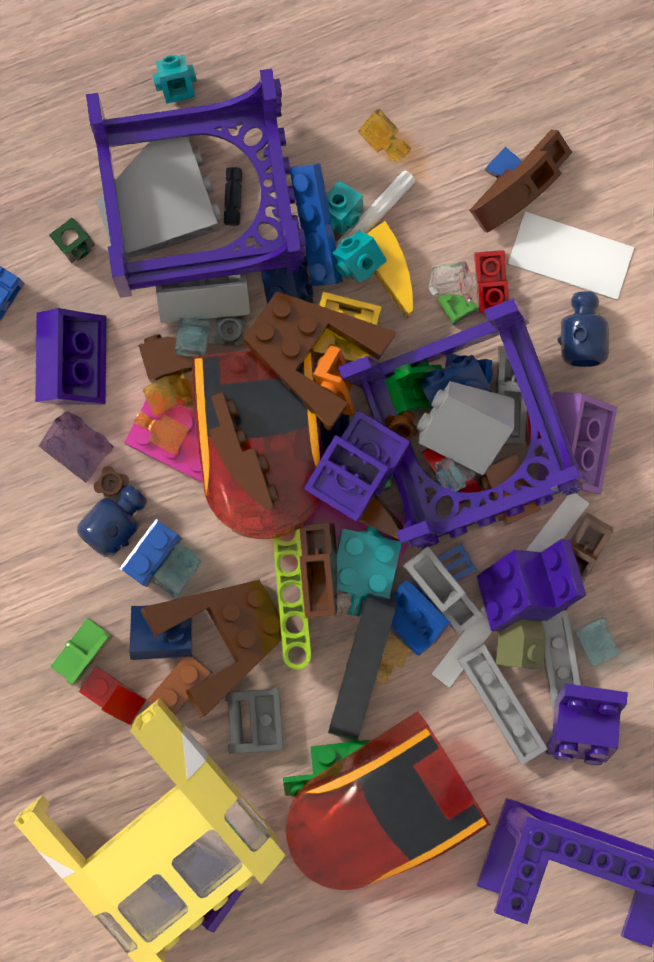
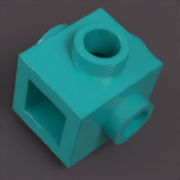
(175, 78)
(344, 207)
(358, 257)

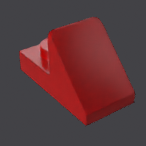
(112, 695)

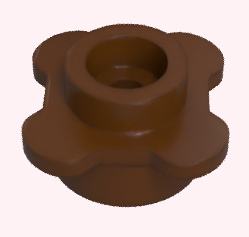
(406, 419)
(108, 475)

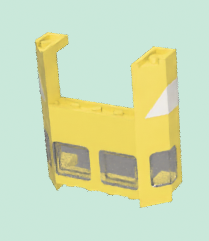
(171, 858)

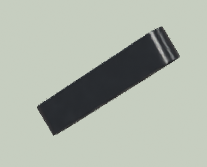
(362, 666)

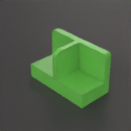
(81, 651)

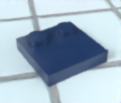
(170, 644)

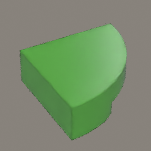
(456, 307)

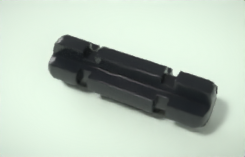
(232, 196)

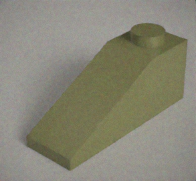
(522, 645)

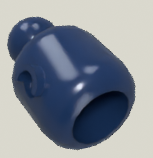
(584, 333)
(111, 523)

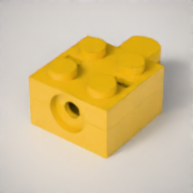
(362, 310)

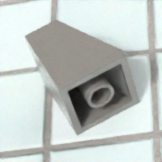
(468, 425)

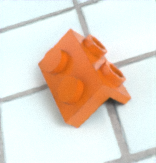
(329, 376)

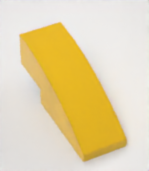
(394, 272)

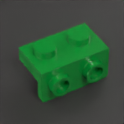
(405, 387)

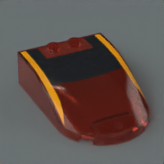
(273, 425)
(381, 810)

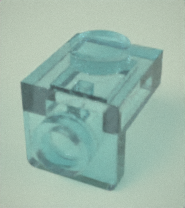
(192, 337)
(452, 474)
(177, 570)

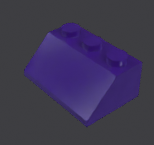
(70, 357)

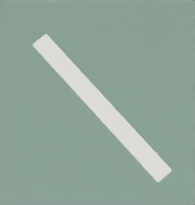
(479, 631)

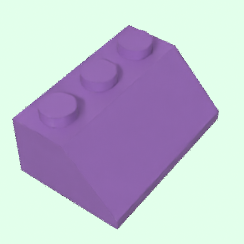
(589, 432)

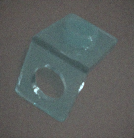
(597, 641)

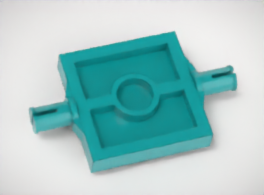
(365, 565)

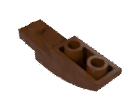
(523, 185)
(245, 466)

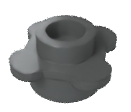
(224, 324)

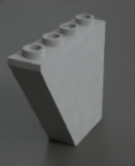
(163, 198)

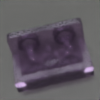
(75, 445)

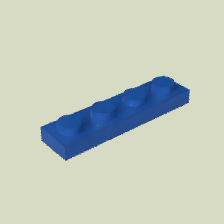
(316, 223)

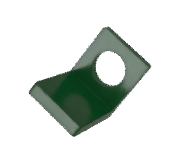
(77, 249)

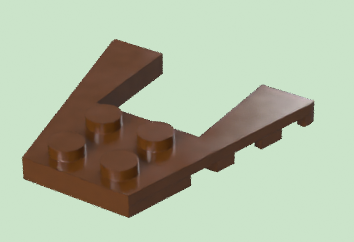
(289, 332)
(245, 622)

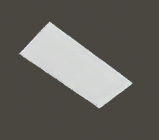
(571, 255)

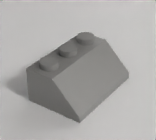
(204, 299)

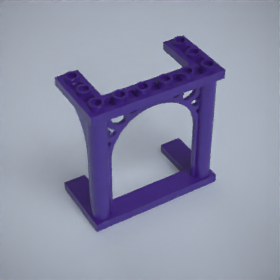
(251, 109)
(422, 521)
(532, 837)

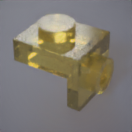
(168, 393)

